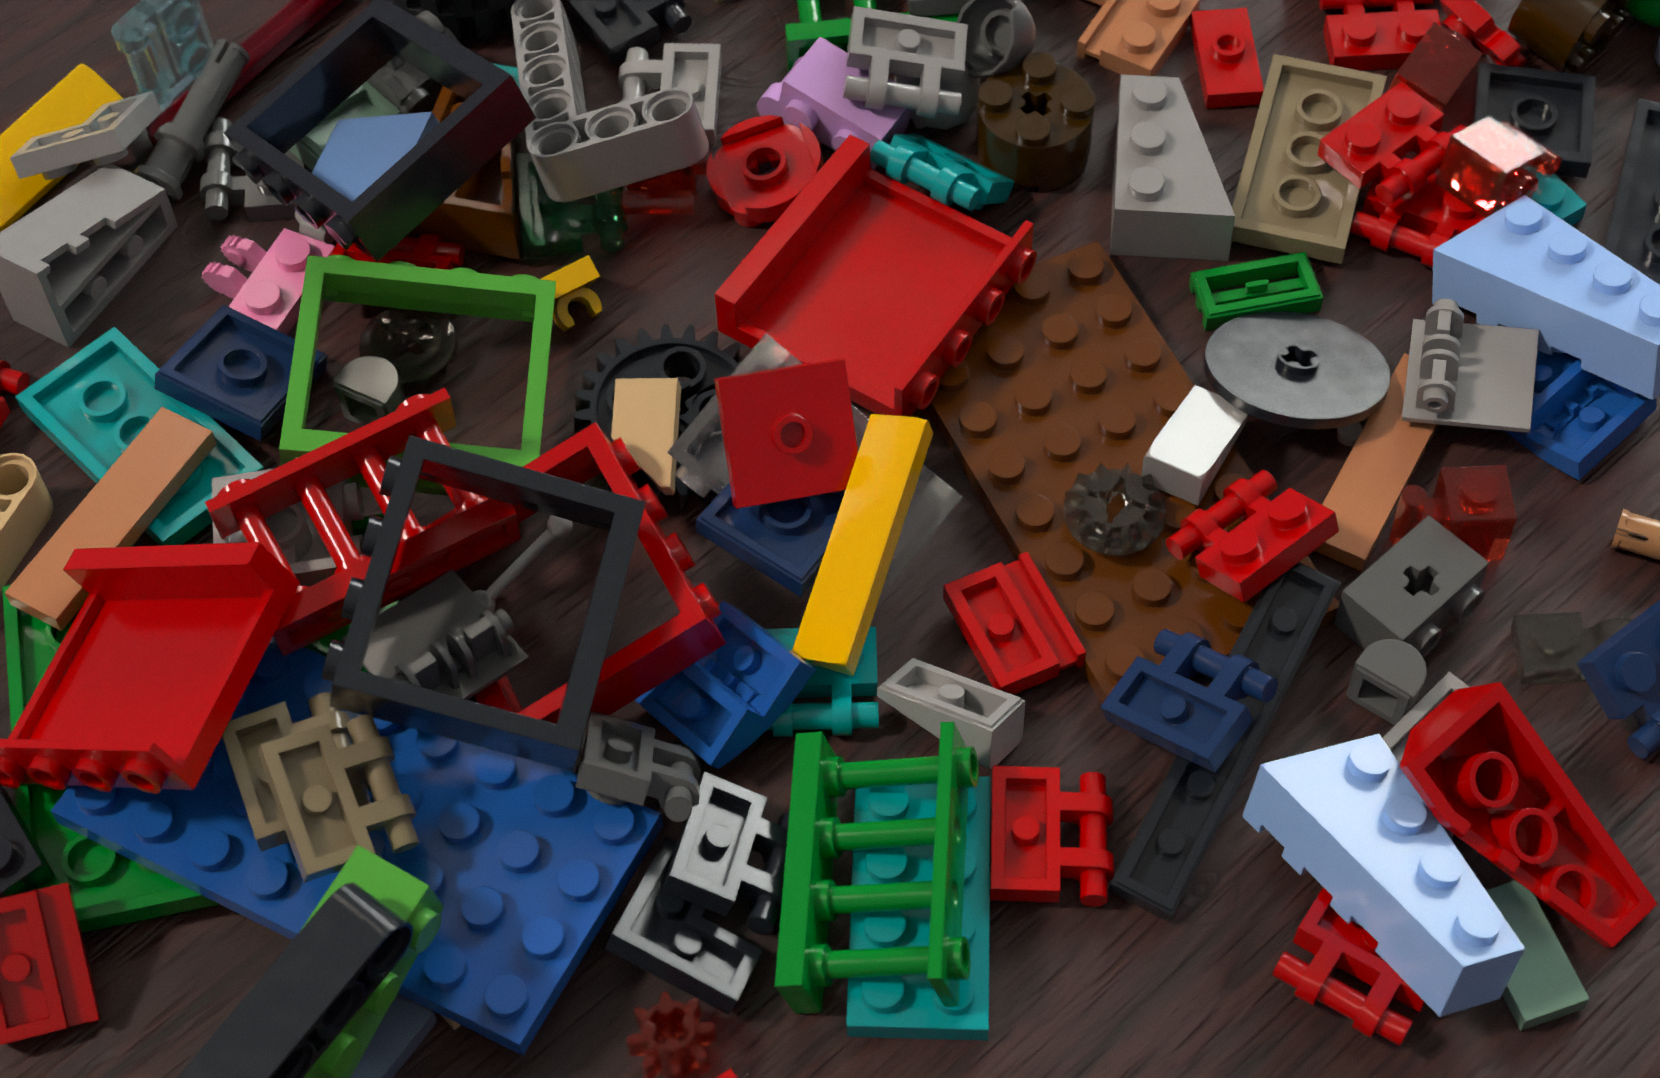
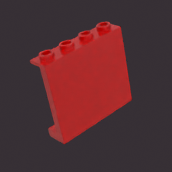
(873, 280)
(149, 666)

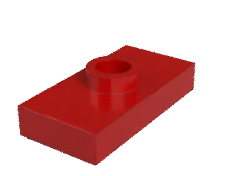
(1226, 58)

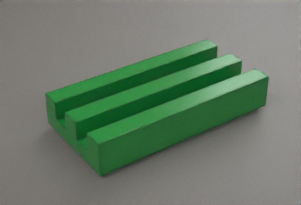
(1259, 295)

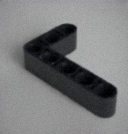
(308, 991)

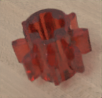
(670, 1020)

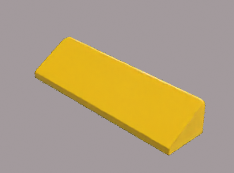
(62, 107)
(863, 542)

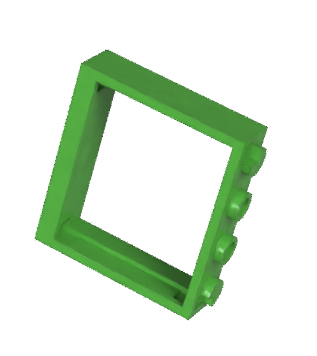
(422, 289)

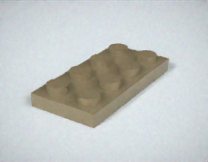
(1286, 191)

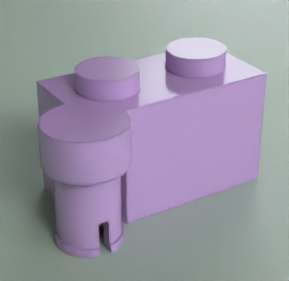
(815, 98)

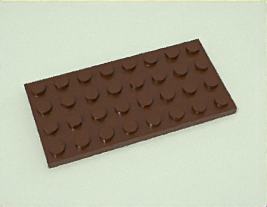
(1053, 392)

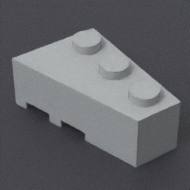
(1164, 177)
(81, 251)

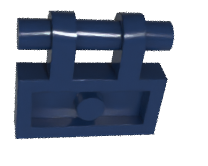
(1627, 678)
(1180, 713)

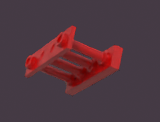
(423, 553)

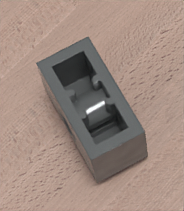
(1414, 590)

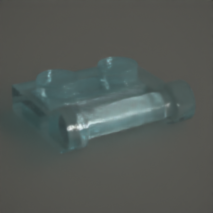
(177, 40)

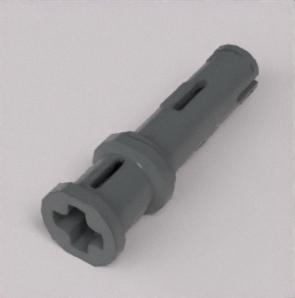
(181, 142)

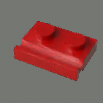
(1013, 625)
(43, 965)

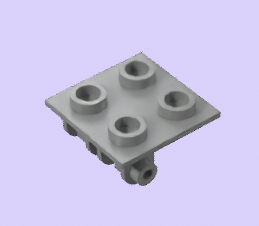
(1469, 372)

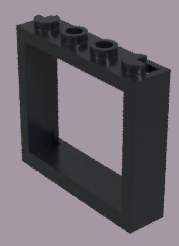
(426, 174)
(454, 716)

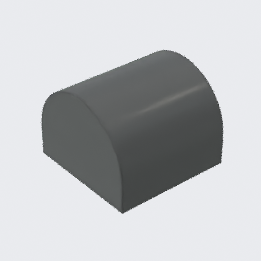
(368, 389)
(1388, 679)

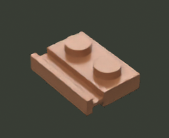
(1136, 34)

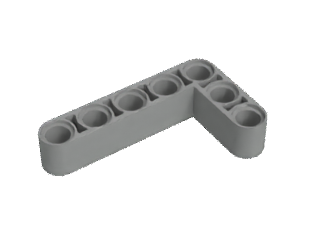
(596, 149)

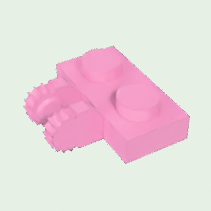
(277, 279)

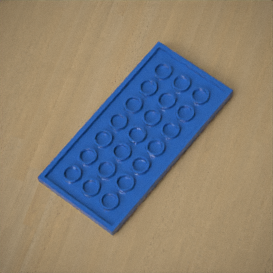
(502, 840)

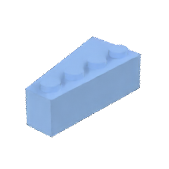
(1547, 276)
(1389, 867)

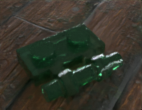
(557, 226)

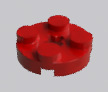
(735, 168)

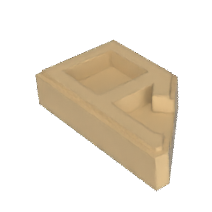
(648, 421)

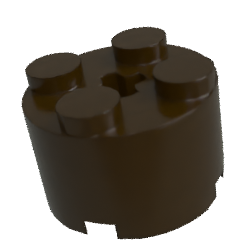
(1567, 28)
(1036, 123)

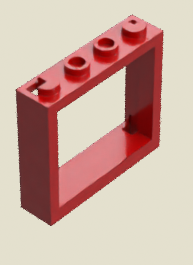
(660, 651)

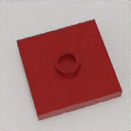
(787, 432)

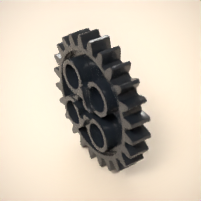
(656, 359)

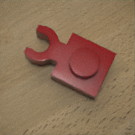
(1482, 32)

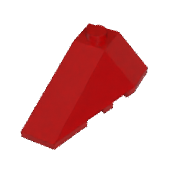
(1515, 805)

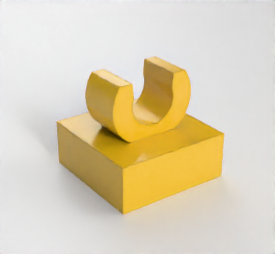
(571, 286)

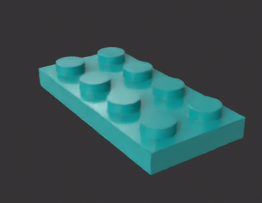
(101, 404)
(909, 1003)

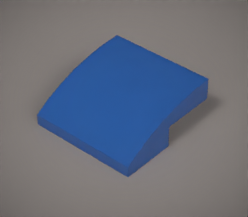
(1578, 415)
(730, 693)

